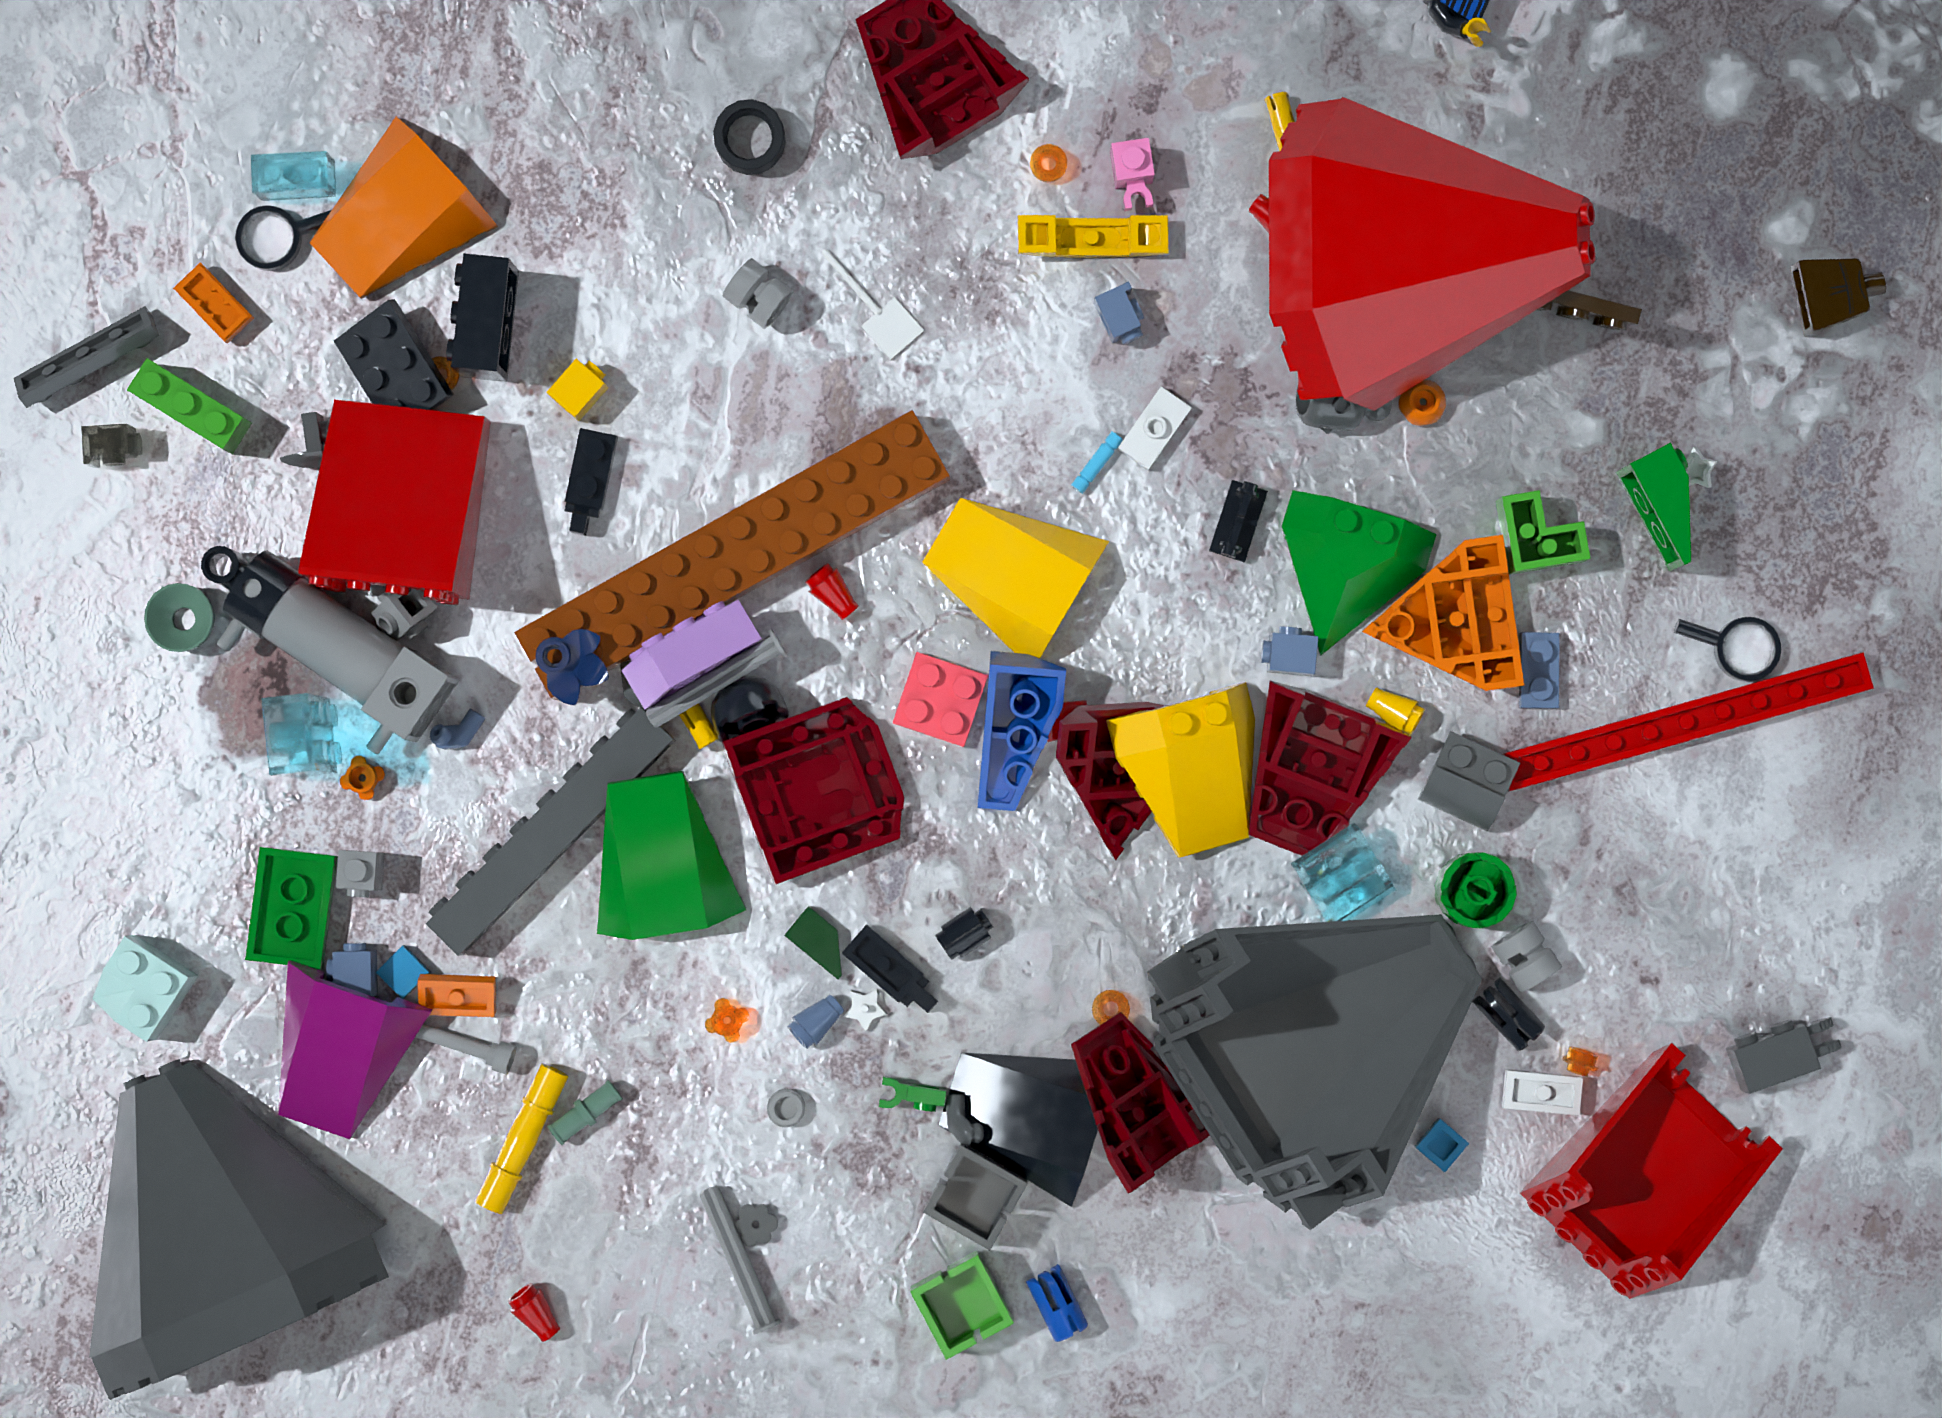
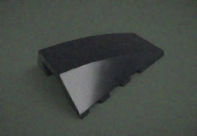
(1030, 1116)

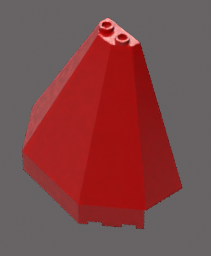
(1405, 250)

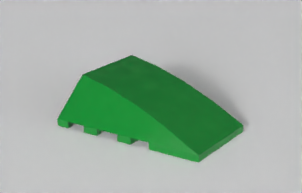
(660, 862)

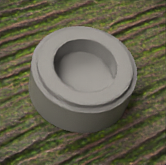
(786, 1108)

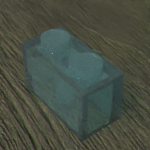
(293, 175)

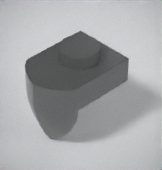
(315, 435)

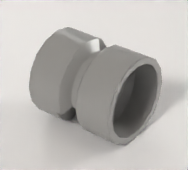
(756, 292)
(1526, 956)

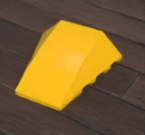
(1012, 571)

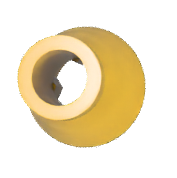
(1396, 710)

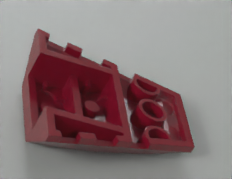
(934, 74)
(1315, 767)

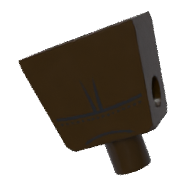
(1833, 291)

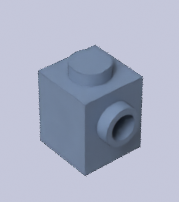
(1290, 652)
(354, 968)

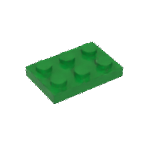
(291, 907)

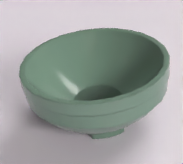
(161, 612)

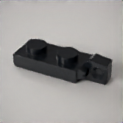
(589, 477)
(889, 969)

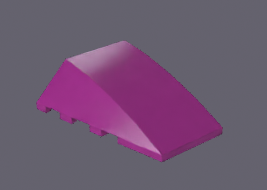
(339, 1049)

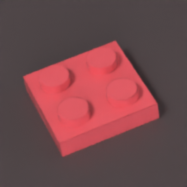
(940, 699)

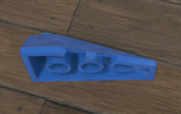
(1020, 712)

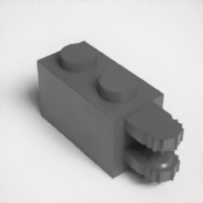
(1779, 1054)

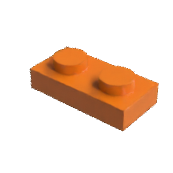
(458, 995)

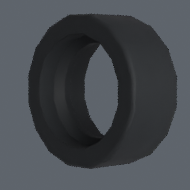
(748, 108)

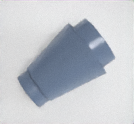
(815, 1021)

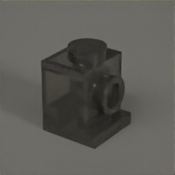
(110, 444)

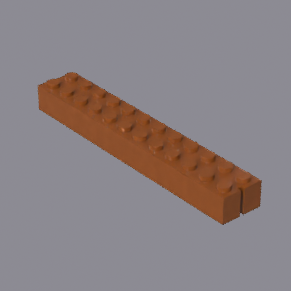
(749, 544)

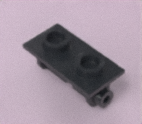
(1238, 520)

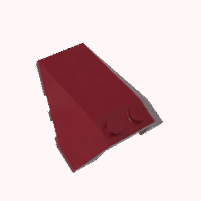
(1134, 1101)

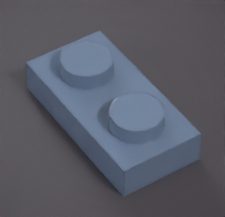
(1540, 670)

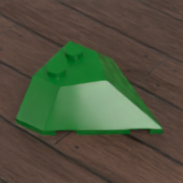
(1349, 560)

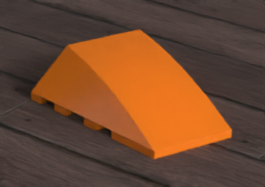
(397, 214)

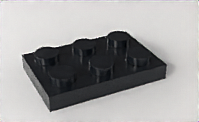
(392, 361)

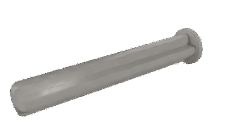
(715, 680)
(738, 1260)

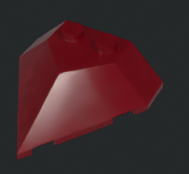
(1096, 775)

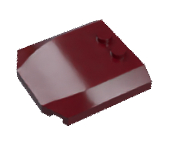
(816, 788)

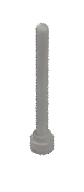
(496, 1055)

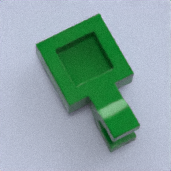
(923, 1096)

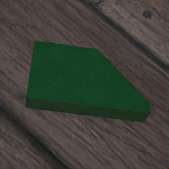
(817, 940)

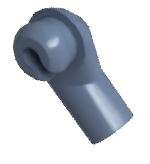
(457, 735)

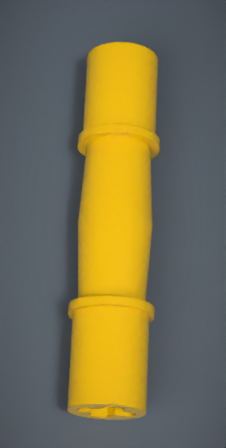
(521, 1138)

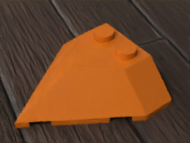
(1460, 617)

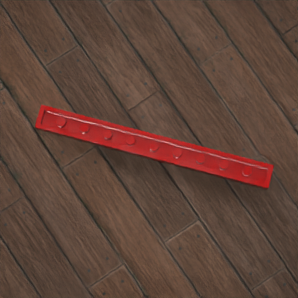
(1690, 720)

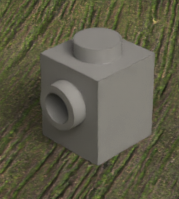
(359, 872)

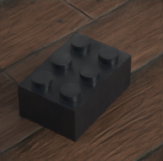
(483, 317)

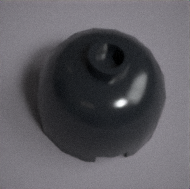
(746, 707)

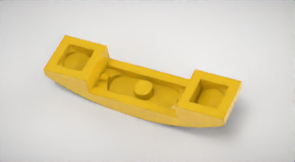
(1092, 236)

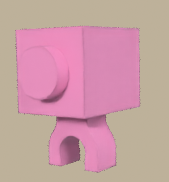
(1133, 169)

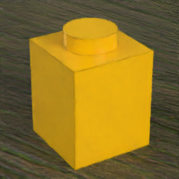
(578, 388)

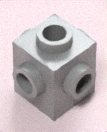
(403, 614)

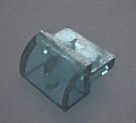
(1343, 876)

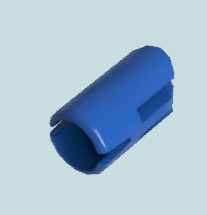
(1057, 1304)

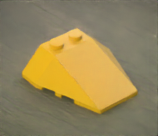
(1193, 766)

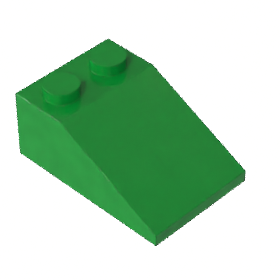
(1661, 498)

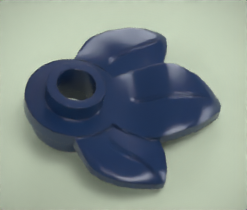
(577, 666)

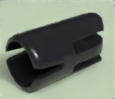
(1509, 1015)

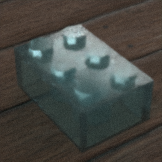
(300, 735)

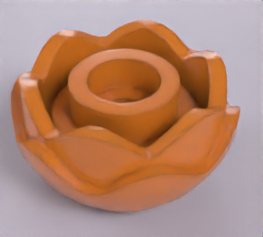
(1423, 414)

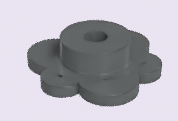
(750, 1234)

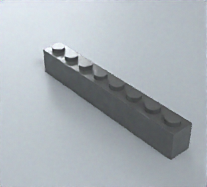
(548, 833)

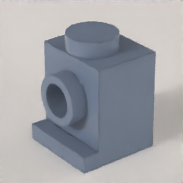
(1120, 314)

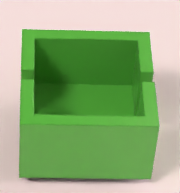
(961, 1304)

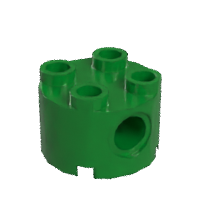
(1475, 890)

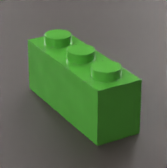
(189, 406)

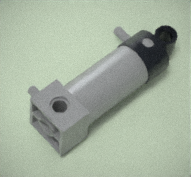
(331, 642)

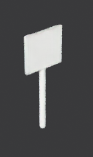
(891, 325)

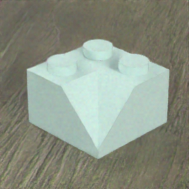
(142, 987)

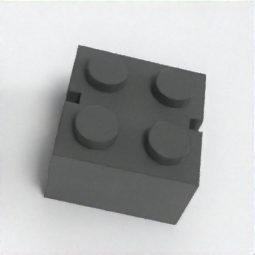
(975, 1196)

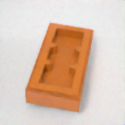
(213, 303)

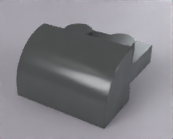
(1469, 781)

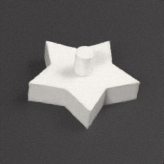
(1699, 468)
(864, 1008)

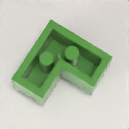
(1529, 542)

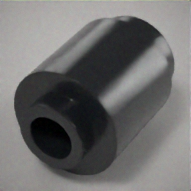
(964, 933)

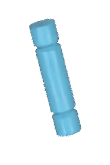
(1097, 462)

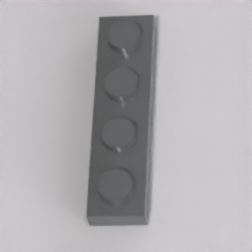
(85, 357)

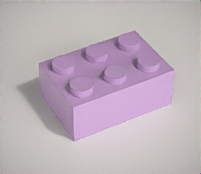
(689, 651)

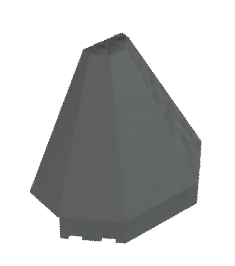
(1313, 1047)
(213, 1232)

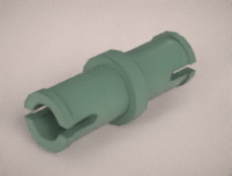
(585, 1112)

